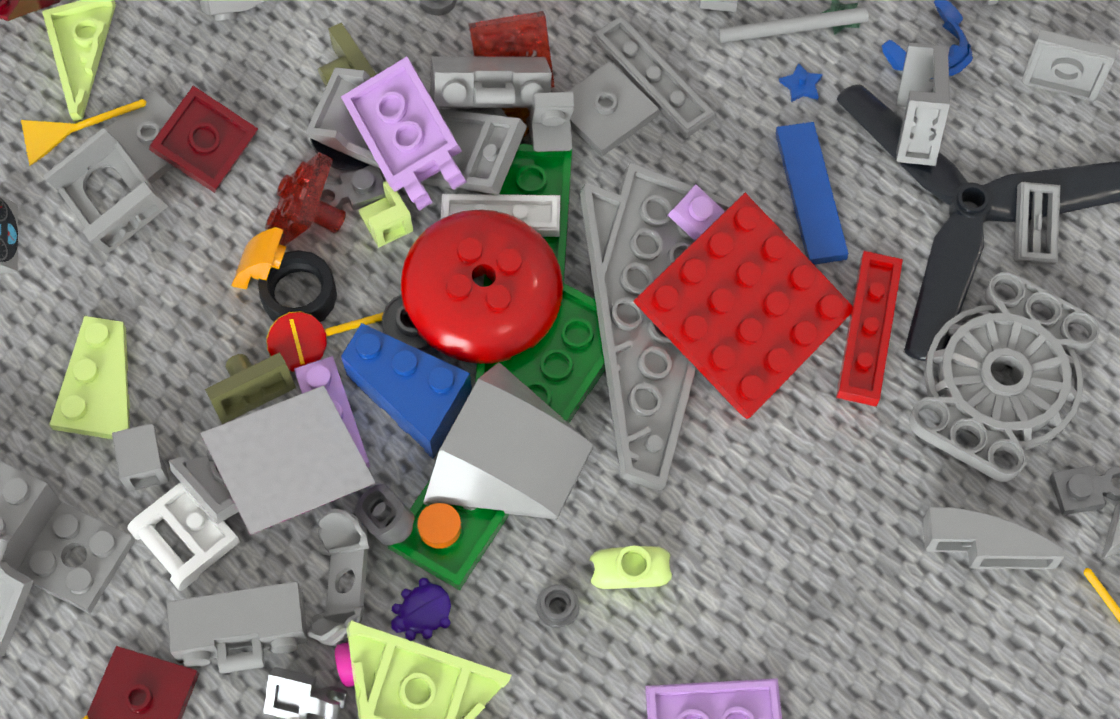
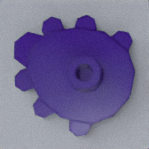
(422, 610)

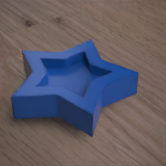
(801, 83)

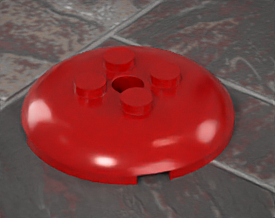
(476, 320)

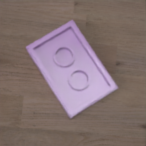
(715, 700)

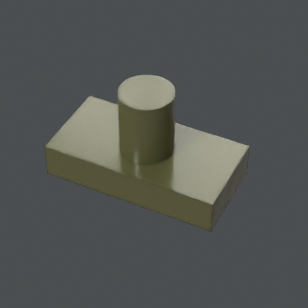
(348, 54)
(249, 385)

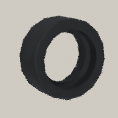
(296, 262)

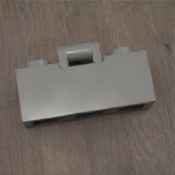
(488, 81)
(231, 620)

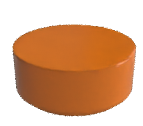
(439, 525)

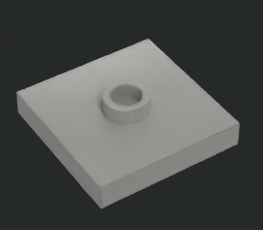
(1068, 65)
(609, 108)
(138, 130)

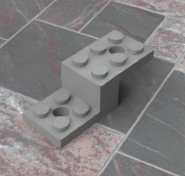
(44, 533)

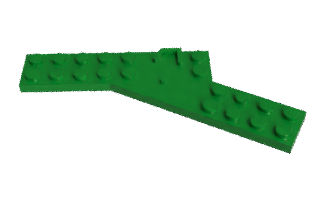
(557, 369)

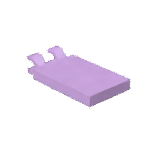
(404, 130)

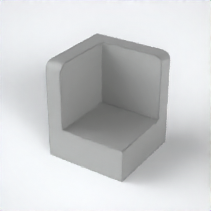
(139, 458)

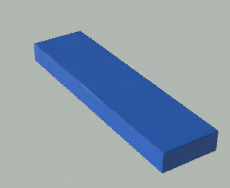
(811, 193)

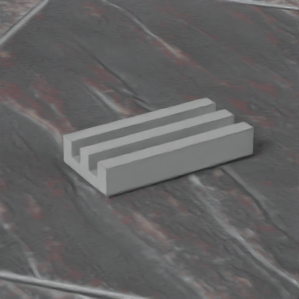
(1022, 214)

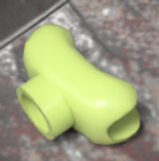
(631, 567)

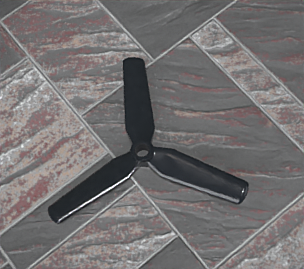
(961, 238)

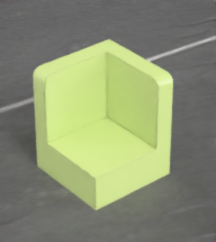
(387, 217)

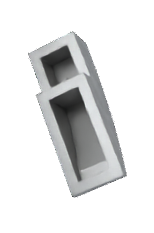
(988, 540)

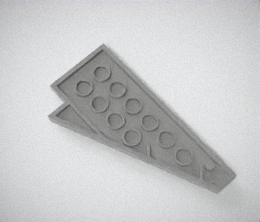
(645, 372)

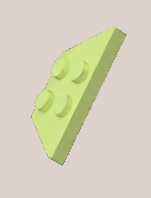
(416, 681)

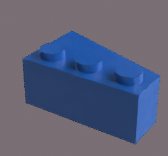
(408, 385)

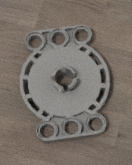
(1041, 373)

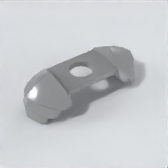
(348, 545)

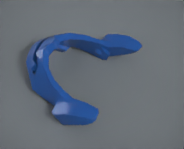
(958, 57)

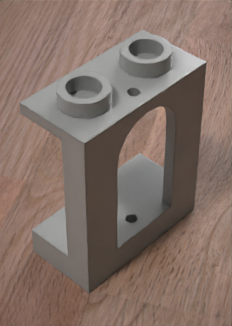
(925, 103)
(126, 216)

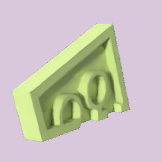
(96, 382)

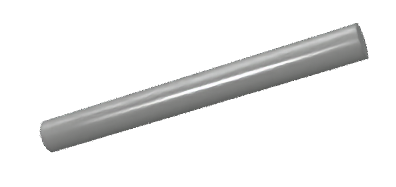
(792, 25)

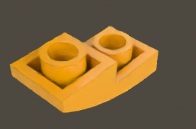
(259, 256)

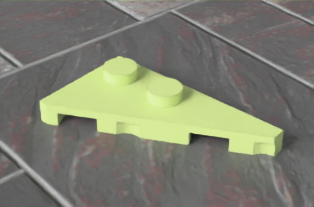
(77, 41)

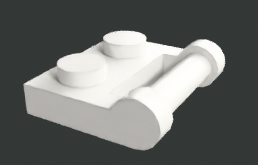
(192, 525)

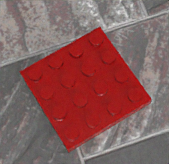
(744, 305)

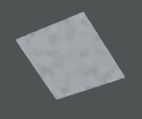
(287, 459)

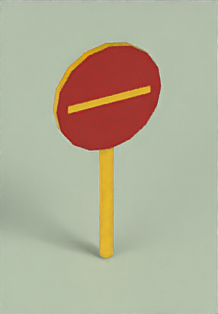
(302, 337)

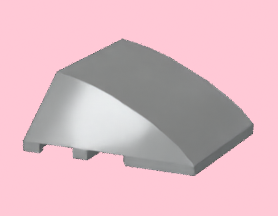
(508, 452)

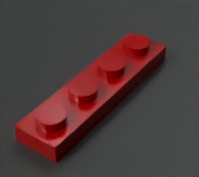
(869, 329)

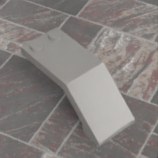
(485, 139)

